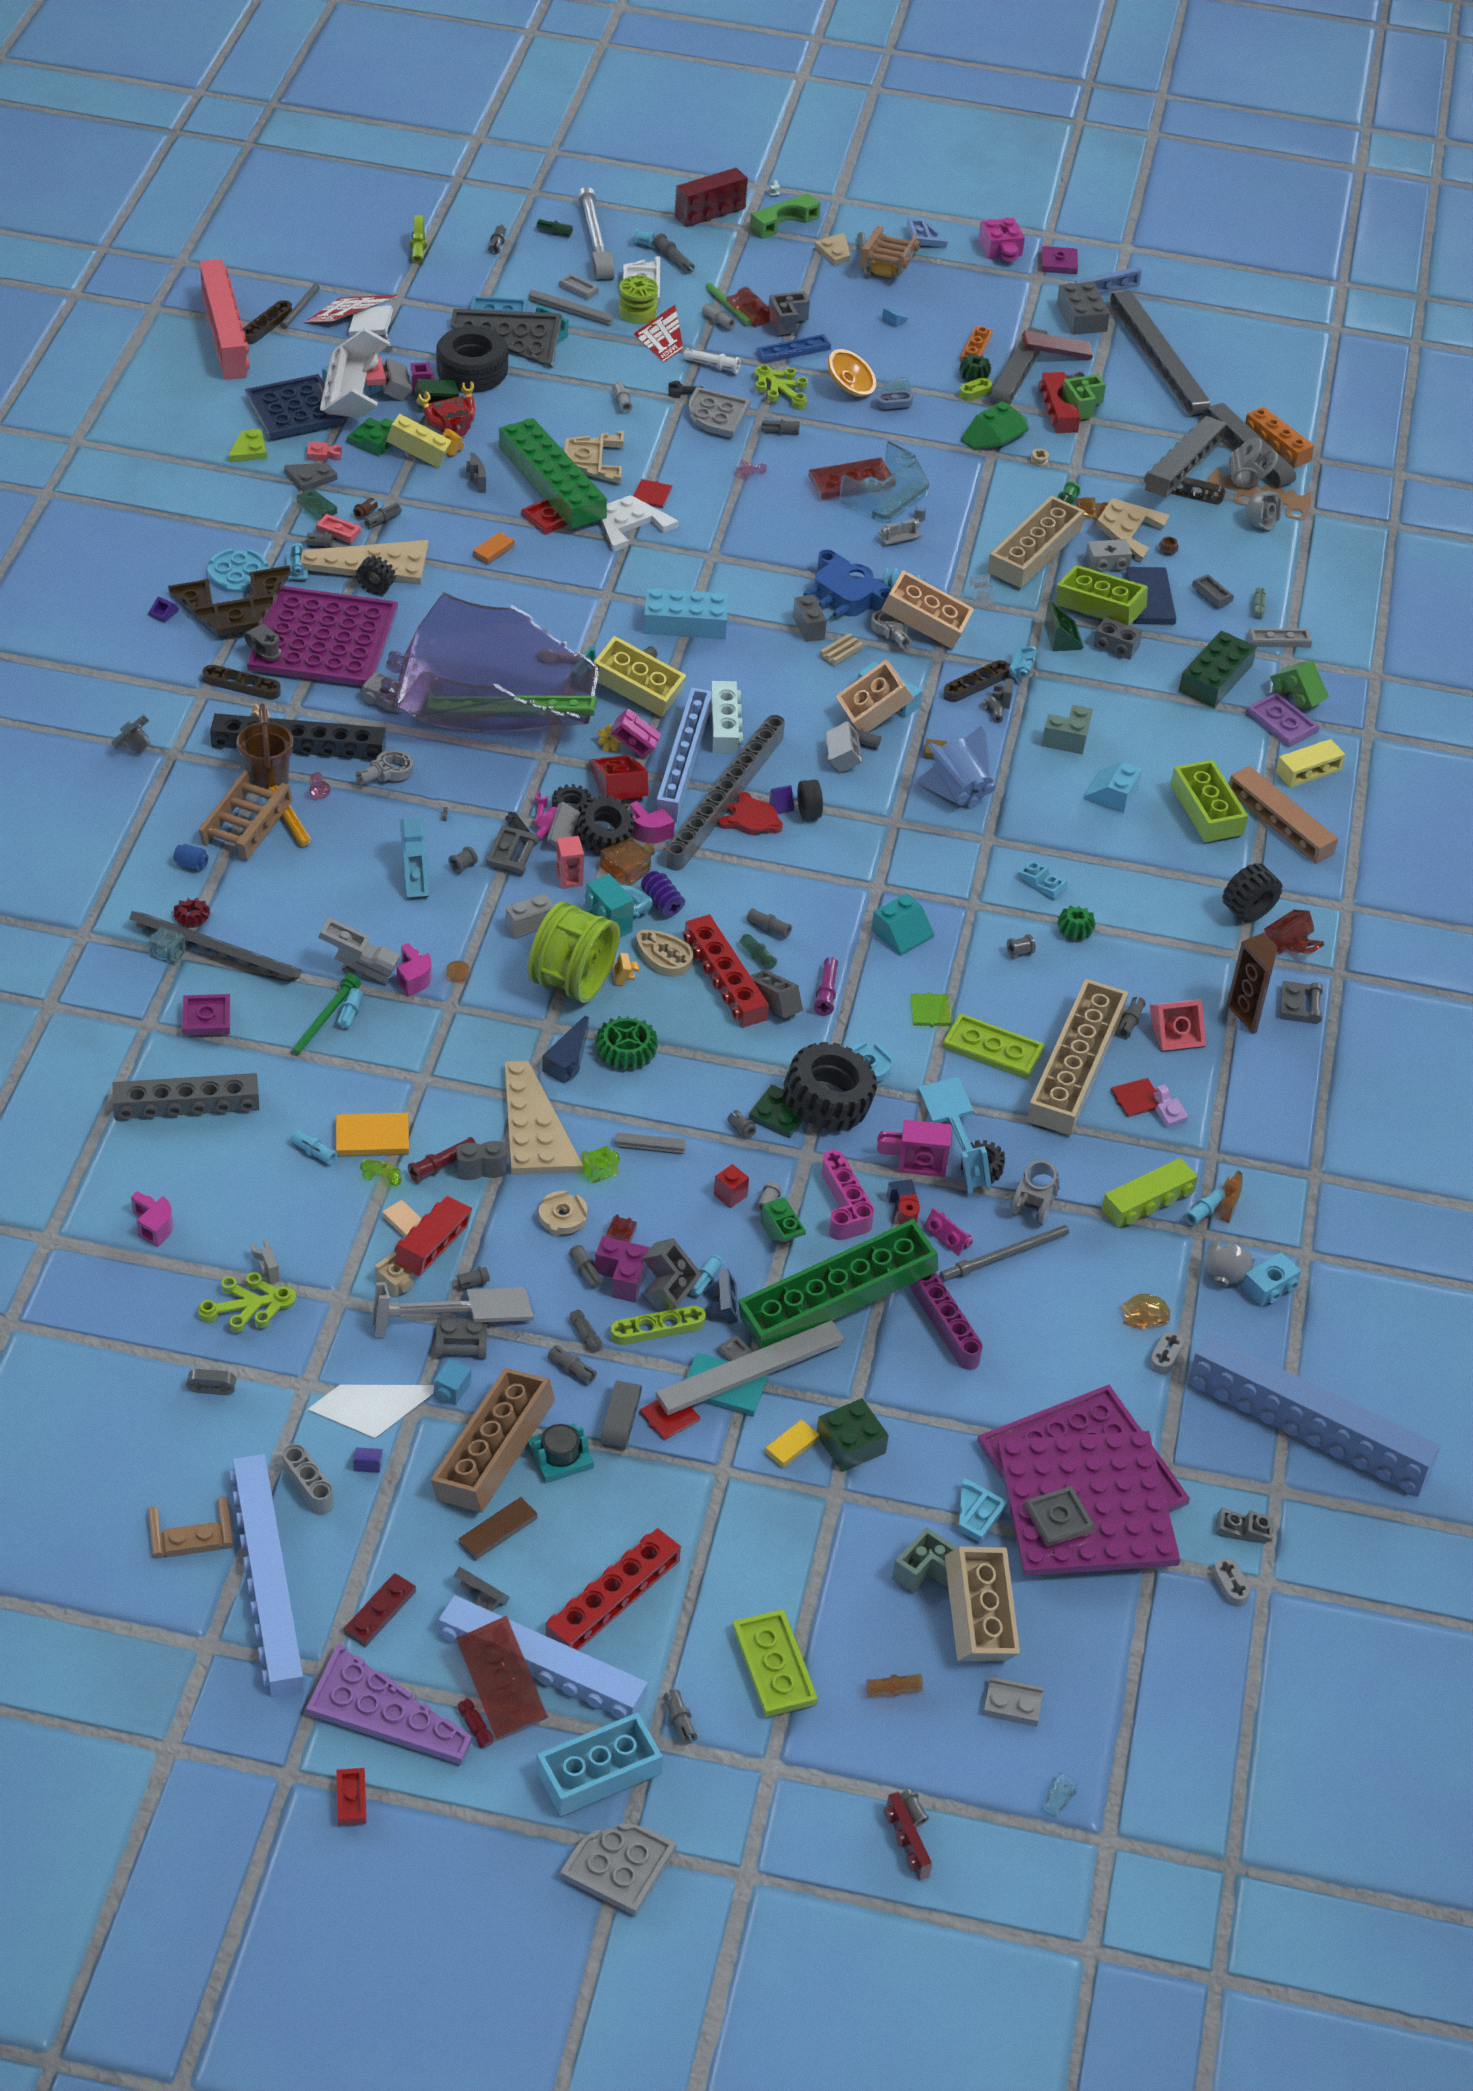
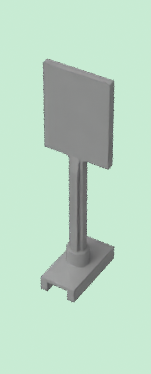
(484, 1305)

